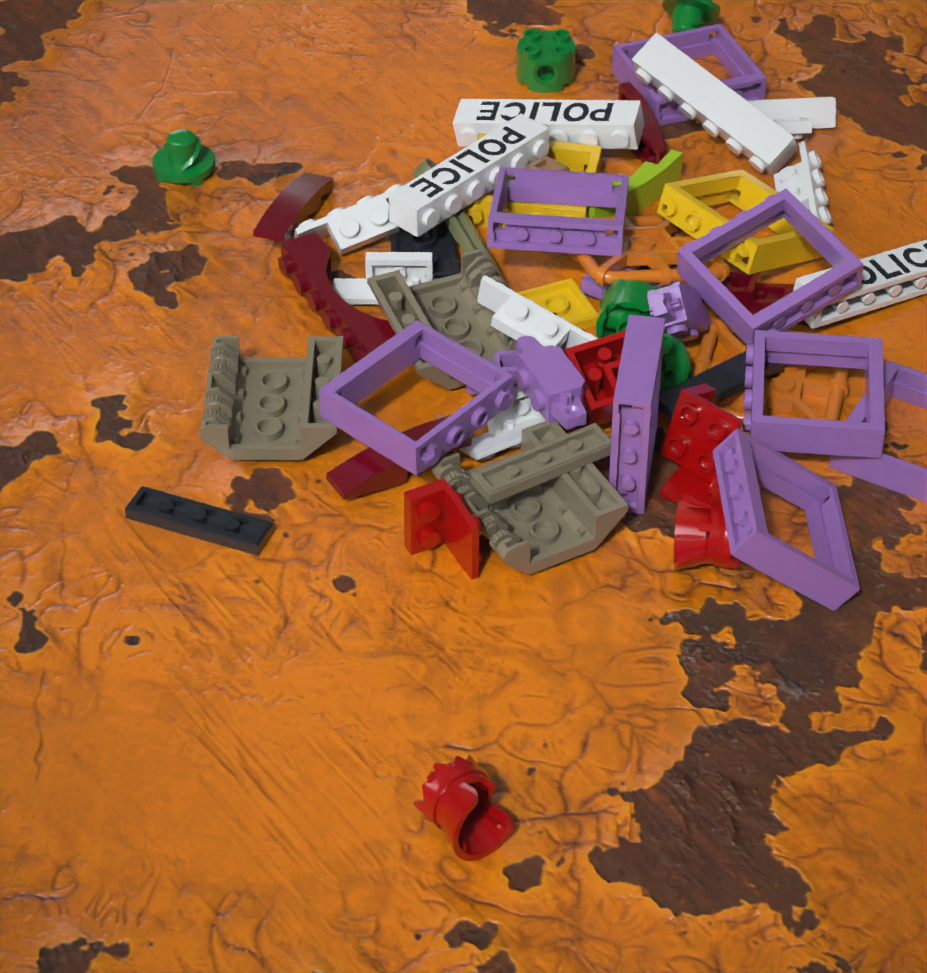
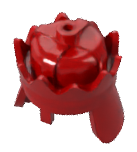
(701, 535)
(460, 804)

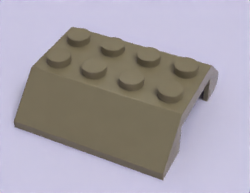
(447, 307)
(268, 404)
(545, 521)

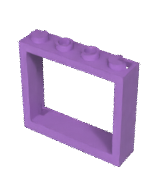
(695, 43)
(558, 232)
(794, 306)
(414, 342)
(637, 420)
(816, 435)
(740, 467)
(889, 471)

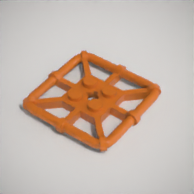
(646, 243)
(785, 387)

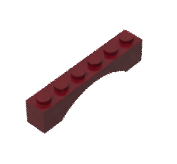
(308, 266)

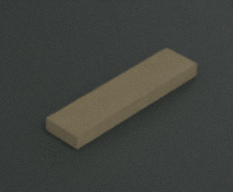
(541, 463)

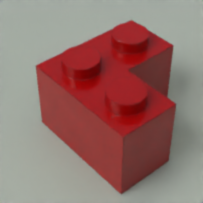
(599, 366)

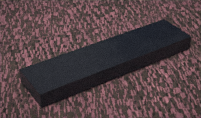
(725, 377)
(200, 520)

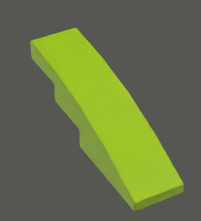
(646, 184)

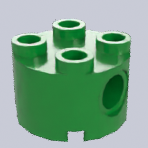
(546, 60)
(619, 302)

